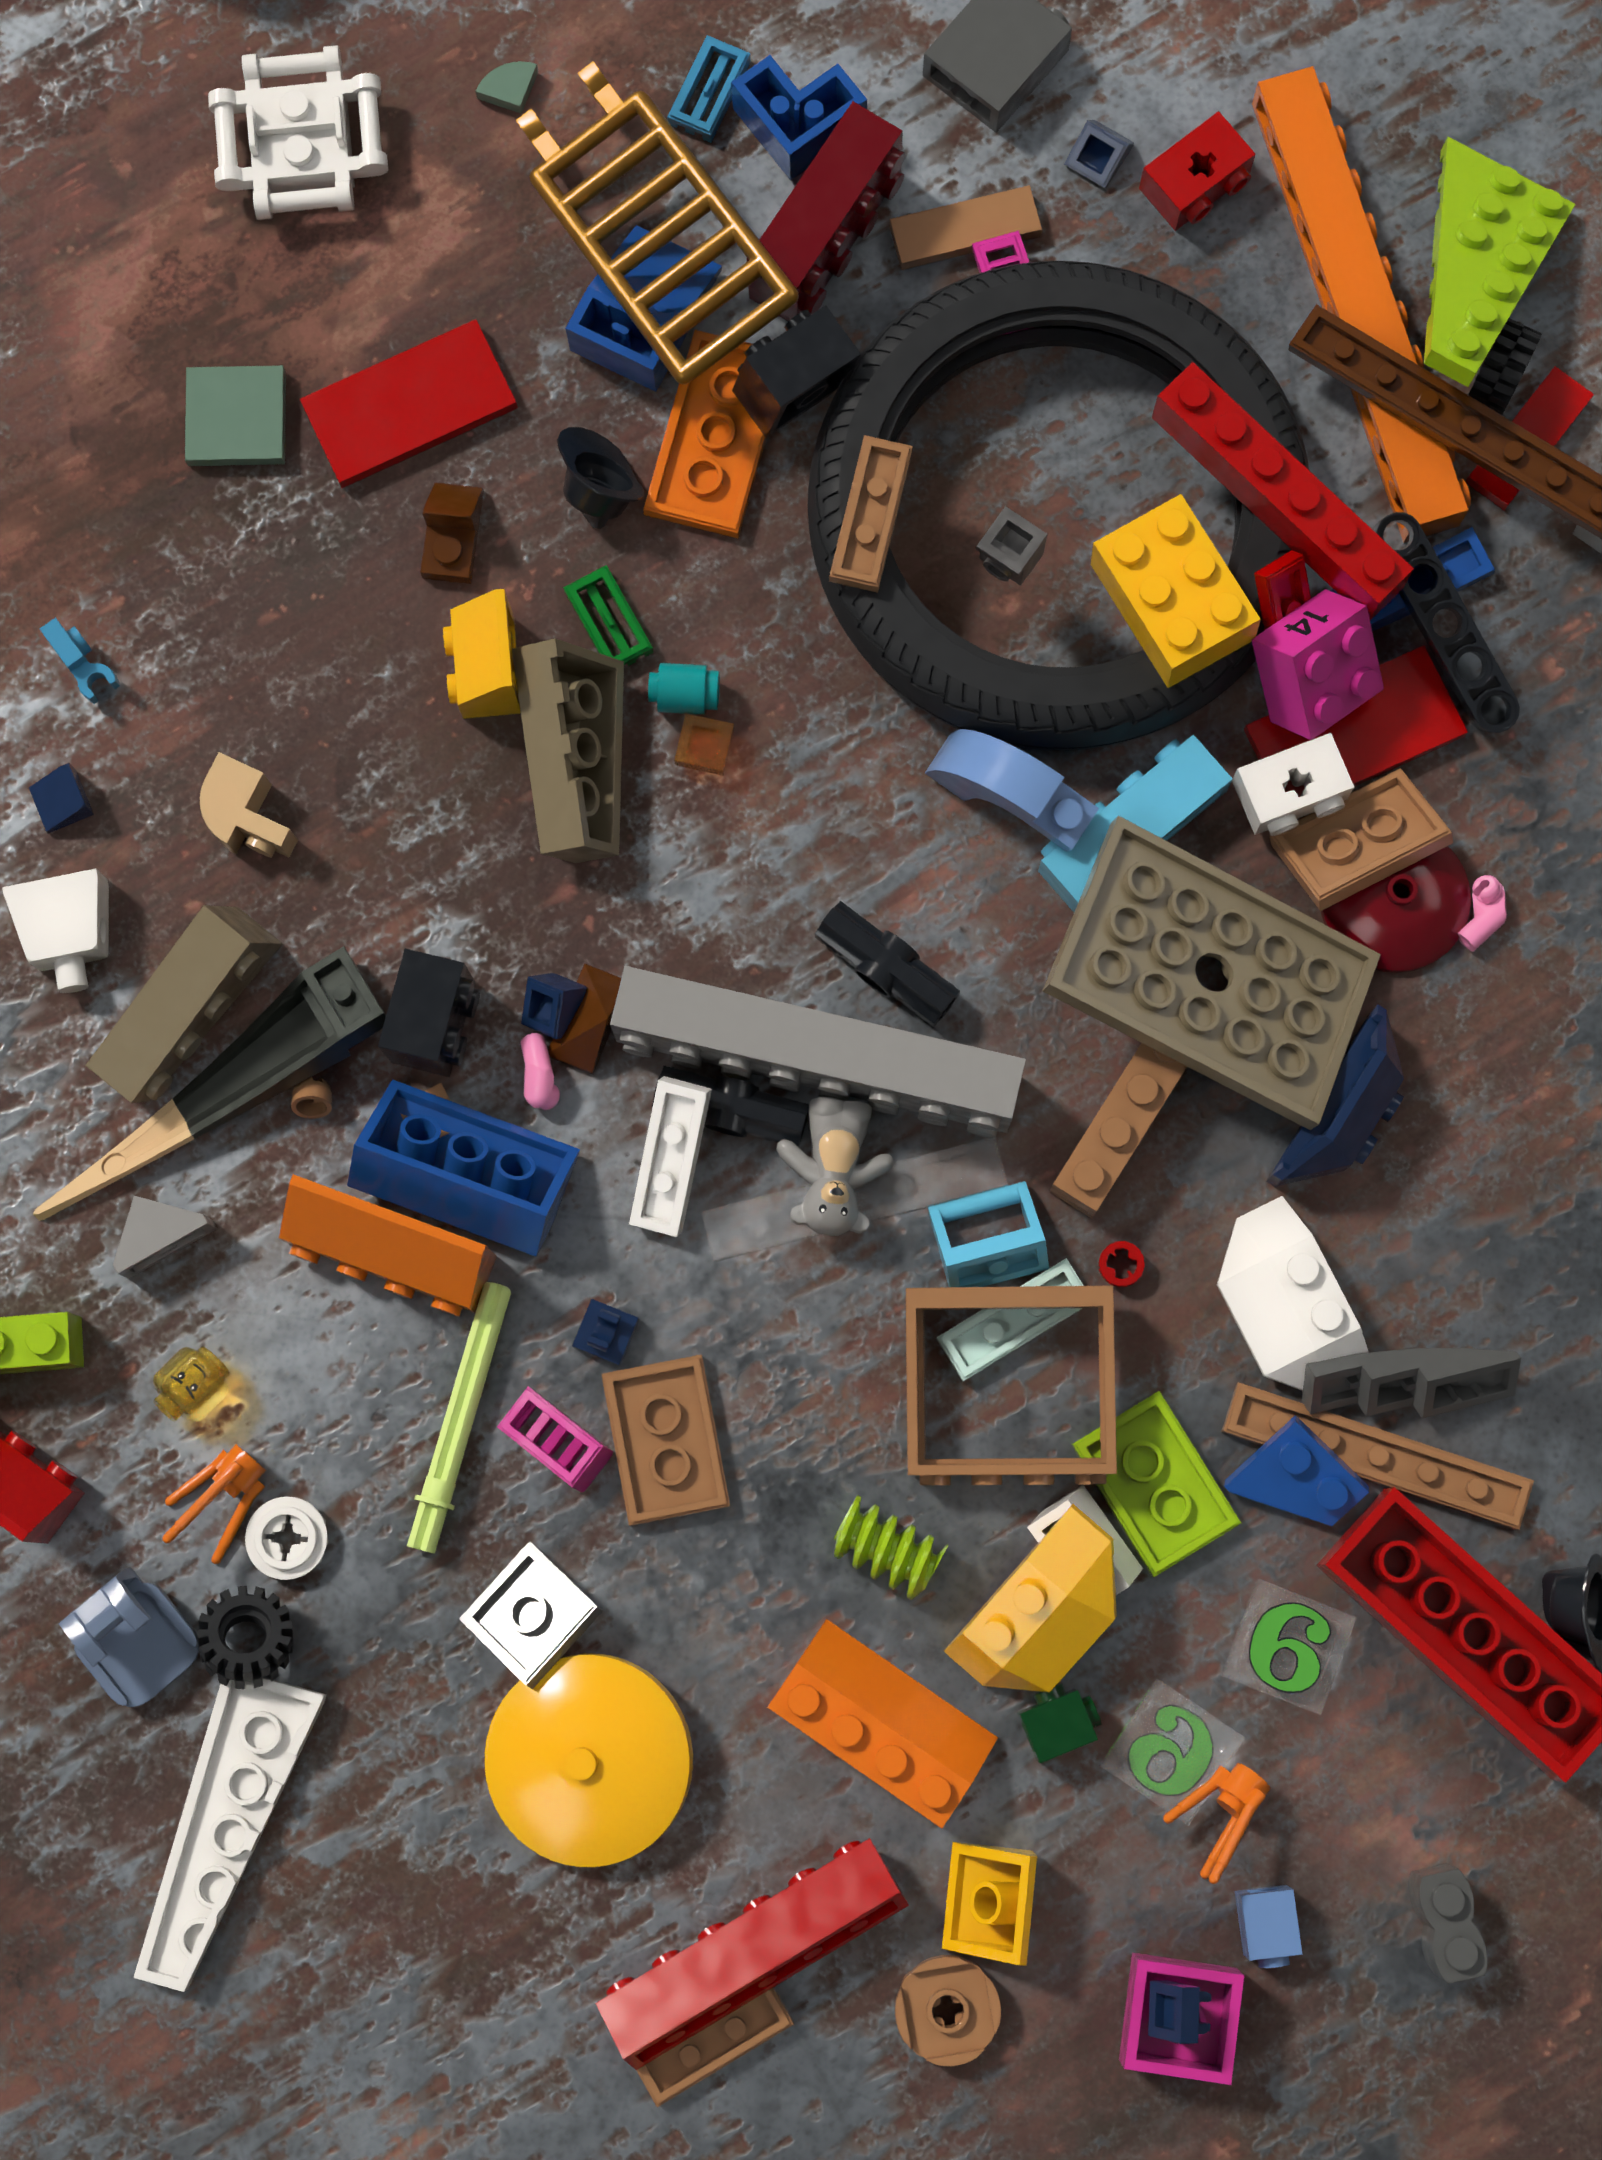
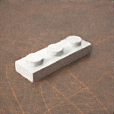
(670, 1156)

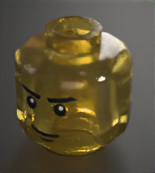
(190, 1384)

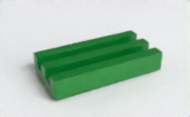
(587, 583)

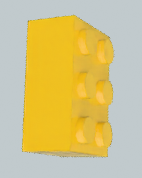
(1174, 591)

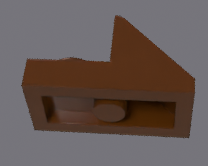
(451, 532)

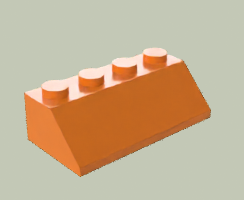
(385, 1245)
(883, 1723)

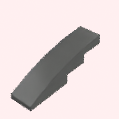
(1421, 1377)

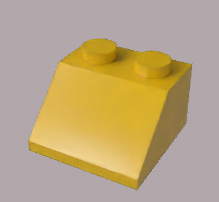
(482, 648)

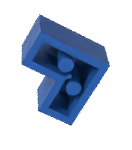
(791, 121)

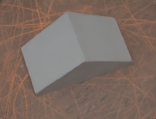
(155, 1233)

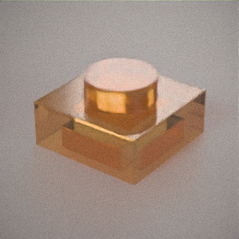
(704, 744)

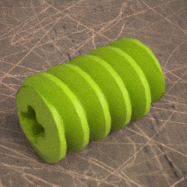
(887, 1548)

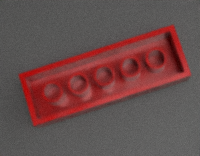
(1471, 1632)

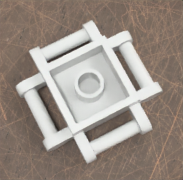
(298, 134)

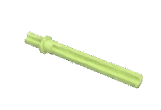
(459, 1418)

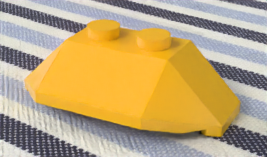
(1044, 1610)

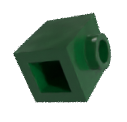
(1059, 1722)

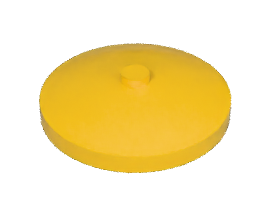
(589, 1761)

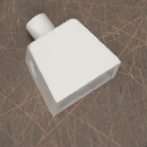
(62, 924)

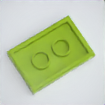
(1160, 1486)

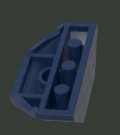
(1359, 1098)

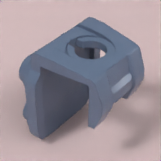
(131, 1639)

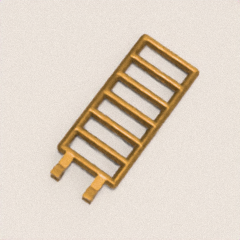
(709, 199)

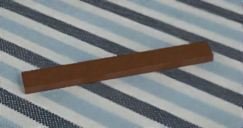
(1451, 417)

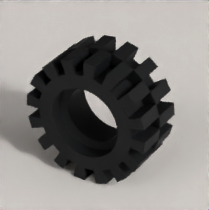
(1504, 366)
(238, 1609)

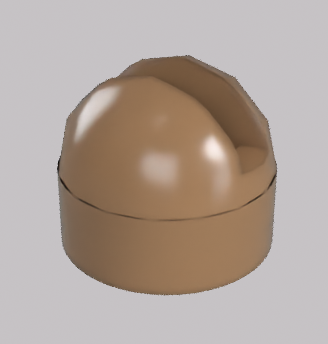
(312, 1098)

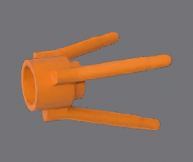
(233, 1473)
(1240, 1796)

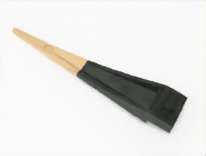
(292, 1040)

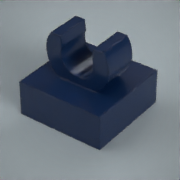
(605, 1332)
(1176, 2011)

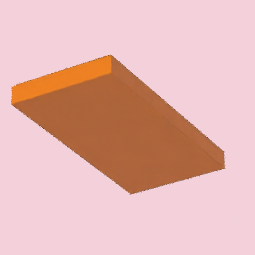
(707, 450)

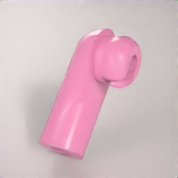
(1488, 909)
(538, 1073)

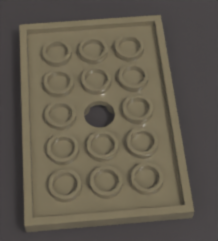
(1290, 978)

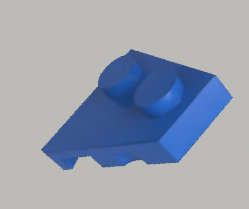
(1299, 1476)

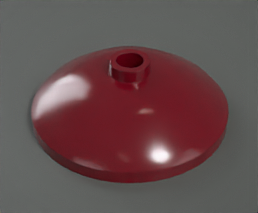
(1411, 929)

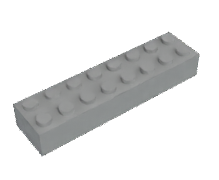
(816, 1051)

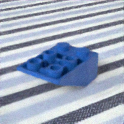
(608, 336)

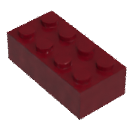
(833, 206)

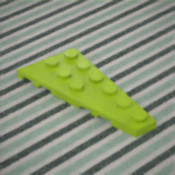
(1485, 252)

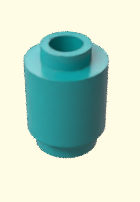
(684, 688)

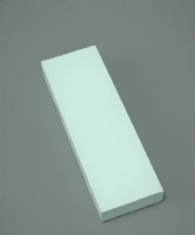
(998, 1332)

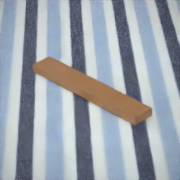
(1388, 1458)

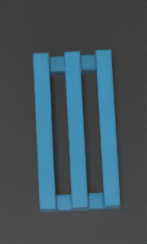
(693, 123)

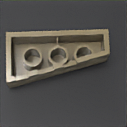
(572, 746)
(182, 1001)

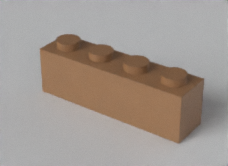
(1117, 1130)

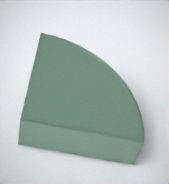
(508, 85)

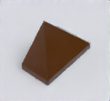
(590, 1026)

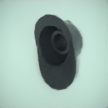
(596, 476)
(1575, 1605)

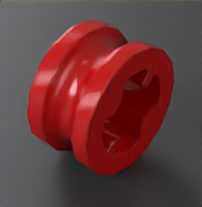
(1133, 1254)

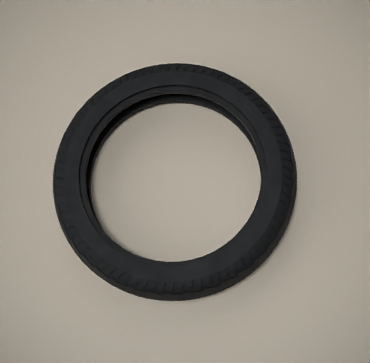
(929, 346)

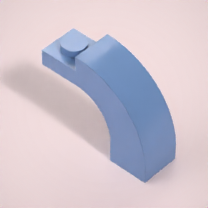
(999, 773)

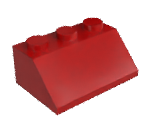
(33, 1495)

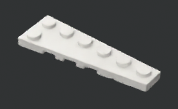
(232, 1794)

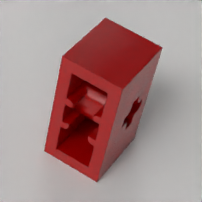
(1210, 150)

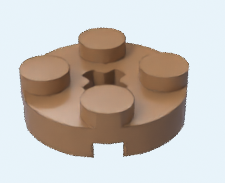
(972, 2028)

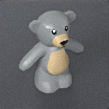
(836, 1138)

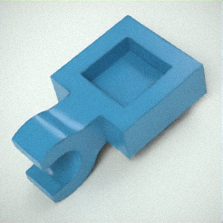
(72, 650)

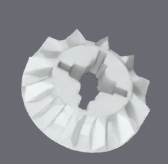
(269, 1555)

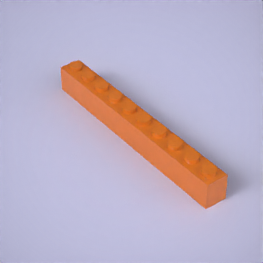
(1354, 285)

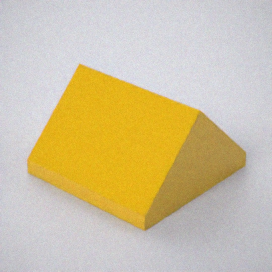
(990, 1902)

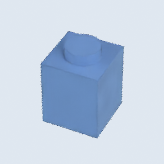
(1268, 1925)

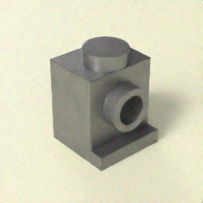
(1011, 547)

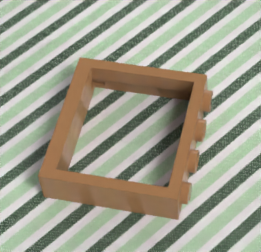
(990, 1470)

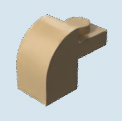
(230, 809)

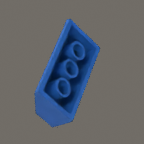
(476, 1177)

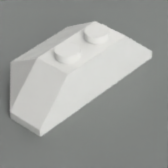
(1285, 1295)

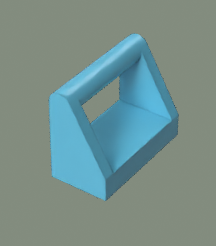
(995, 1257)

